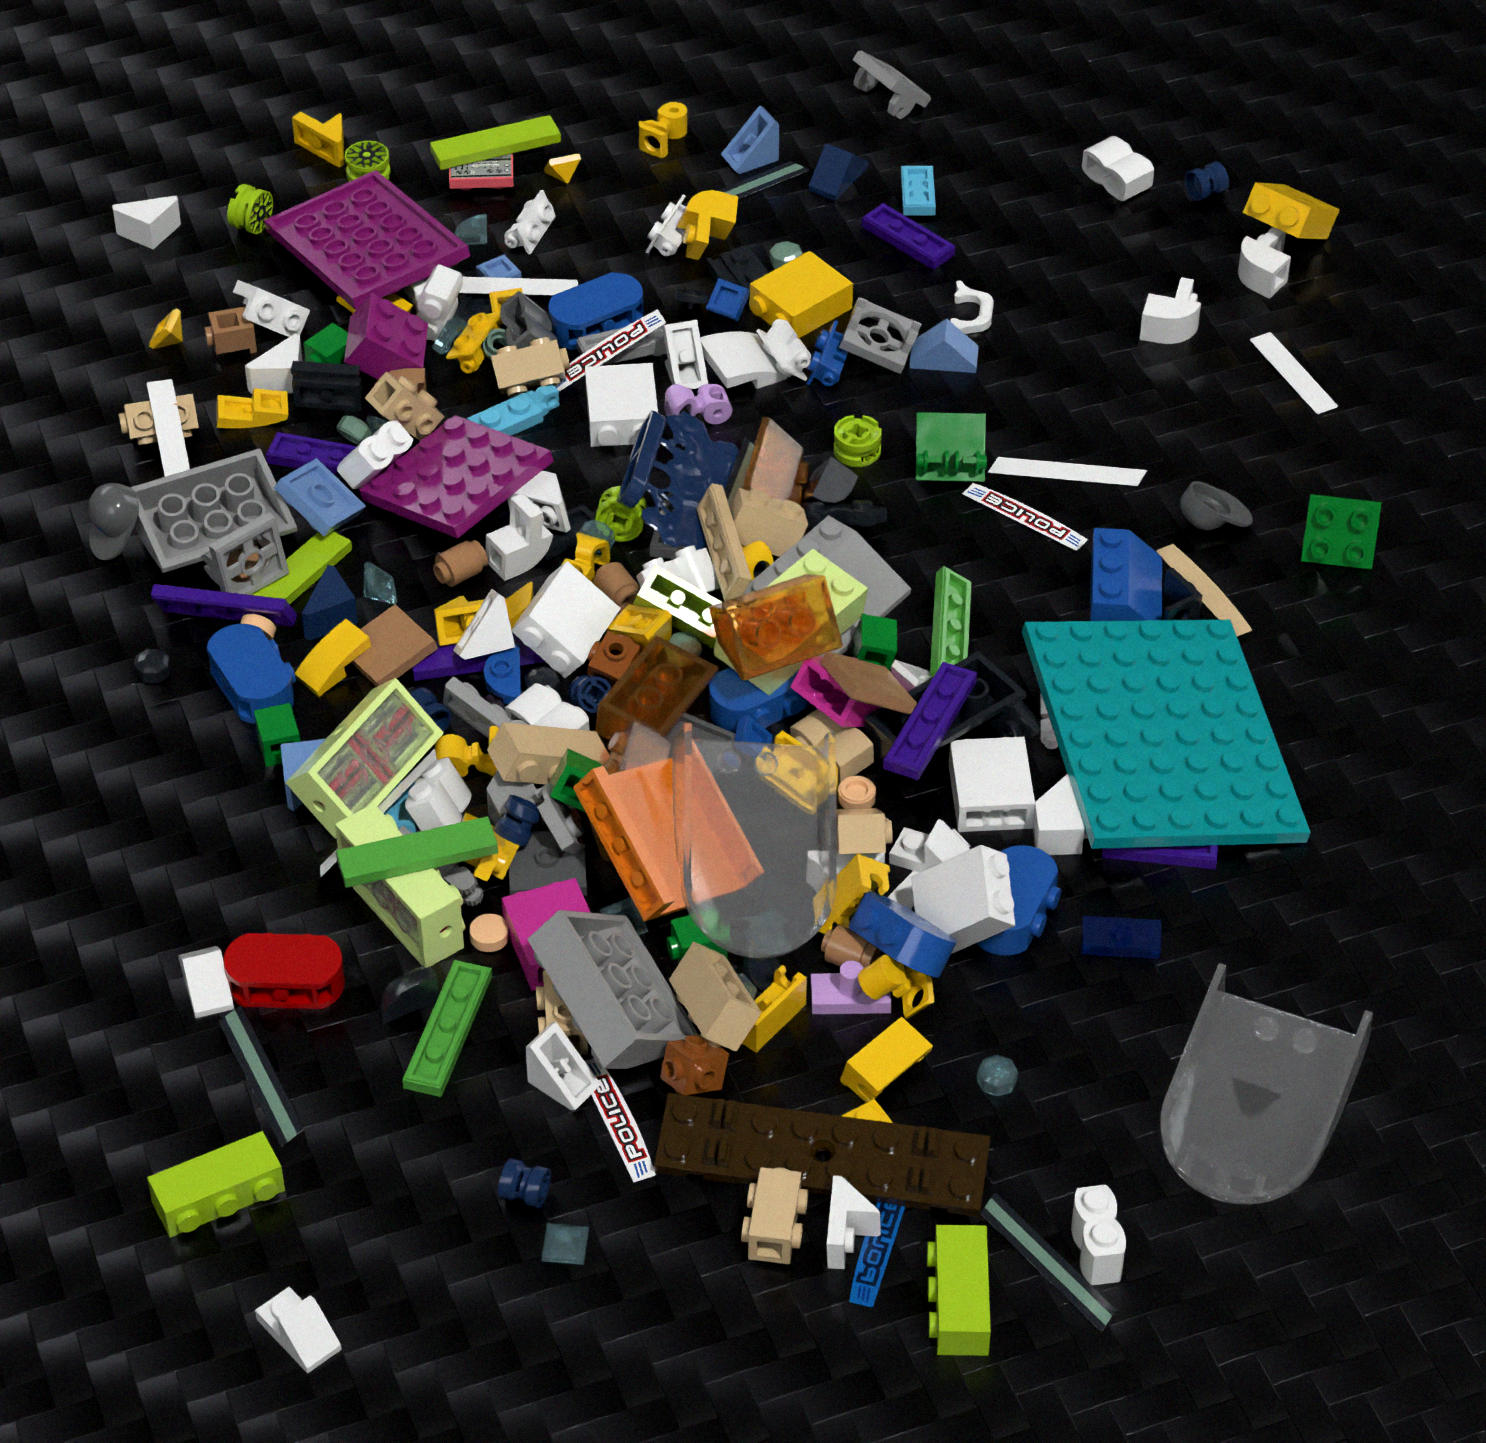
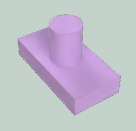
(843, 994)

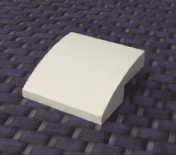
(740, 359)

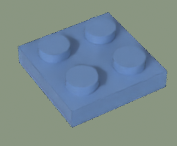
(319, 497)

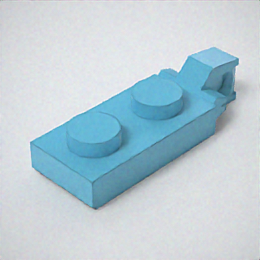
(520, 411)

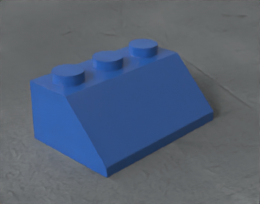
(1124, 578)

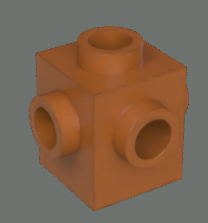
(612, 657)
(693, 1066)

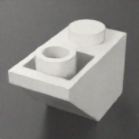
(546, 493)
(1058, 821)

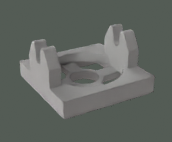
(906, 92)
(872, 350)
(269, 539)

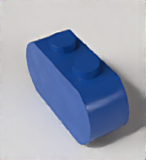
(595, 307)
(249, 670)
(735, 698)
(1034, 891)
(902, 934)

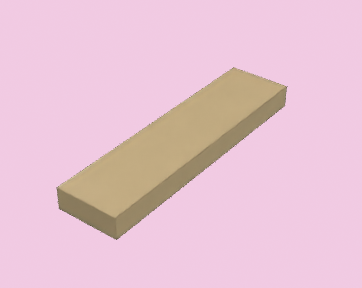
(723, 542)

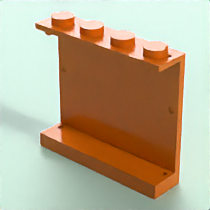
(637, 829)

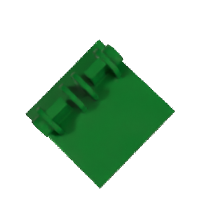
(950, 447)
(1341, 531)

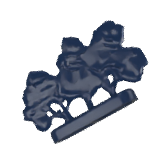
(689, 472)

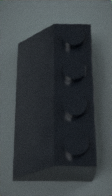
(989, 697)

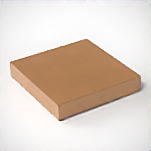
(394, 648)
(868, 683)

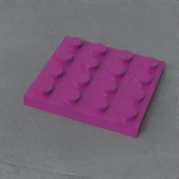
(456, 476)

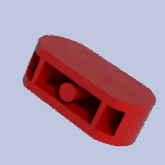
(284, 970)

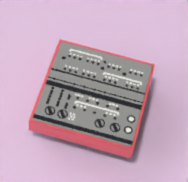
(488, 173)

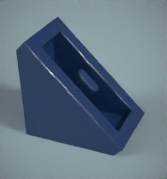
(836, 172)
(328, 605)

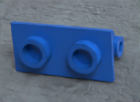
(829, 360)

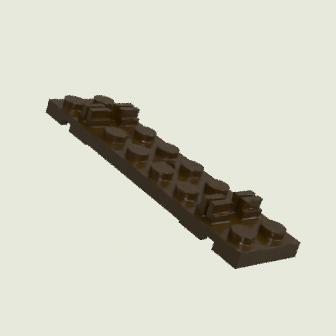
(877, 1158)

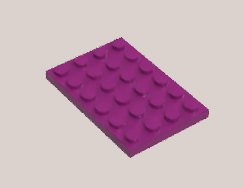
(366, 238)

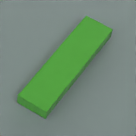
(950, 619)
(416, 851)
(447, 1028)

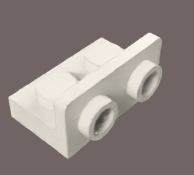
(271, 310)

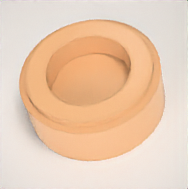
(265, 624)
(856, 793)
(489, 932)

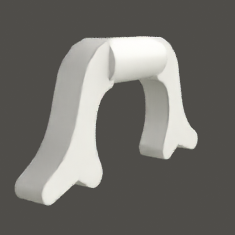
(986, 304)

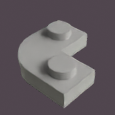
(562, 821)

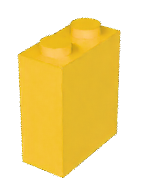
(1291, 211)
(803, 293)

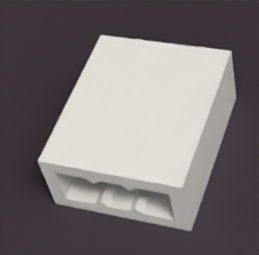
(618, 402)
(565, 619)
(991, 784)
(967, 896)

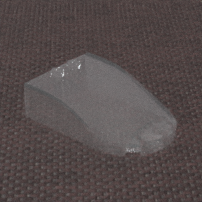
(755, 840)
(1256, 1097)

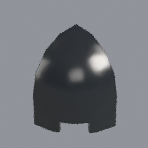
(830, 483)
(408, 993)

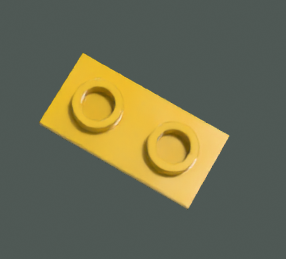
(468, 345)

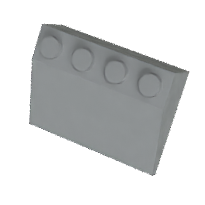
(203, 504)
(854, 556)
(610, 987)

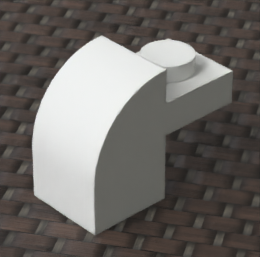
(1263, 263)
(1169, 318)
(521, 543)

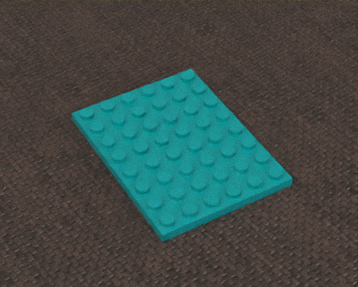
(1163, 734)

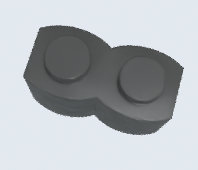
(525, 321)

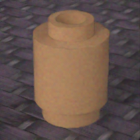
(460, 563)
(616, 584)
(846, 945)

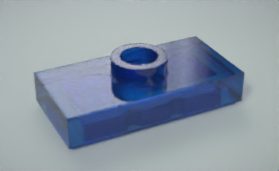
(1121, 937)

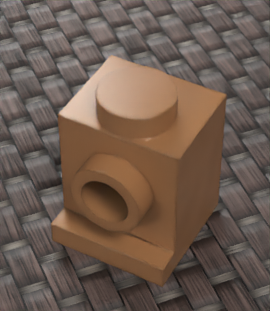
(230, 331)

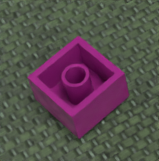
(385, 338)

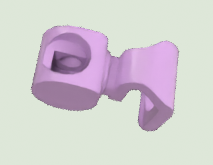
(710, 402)

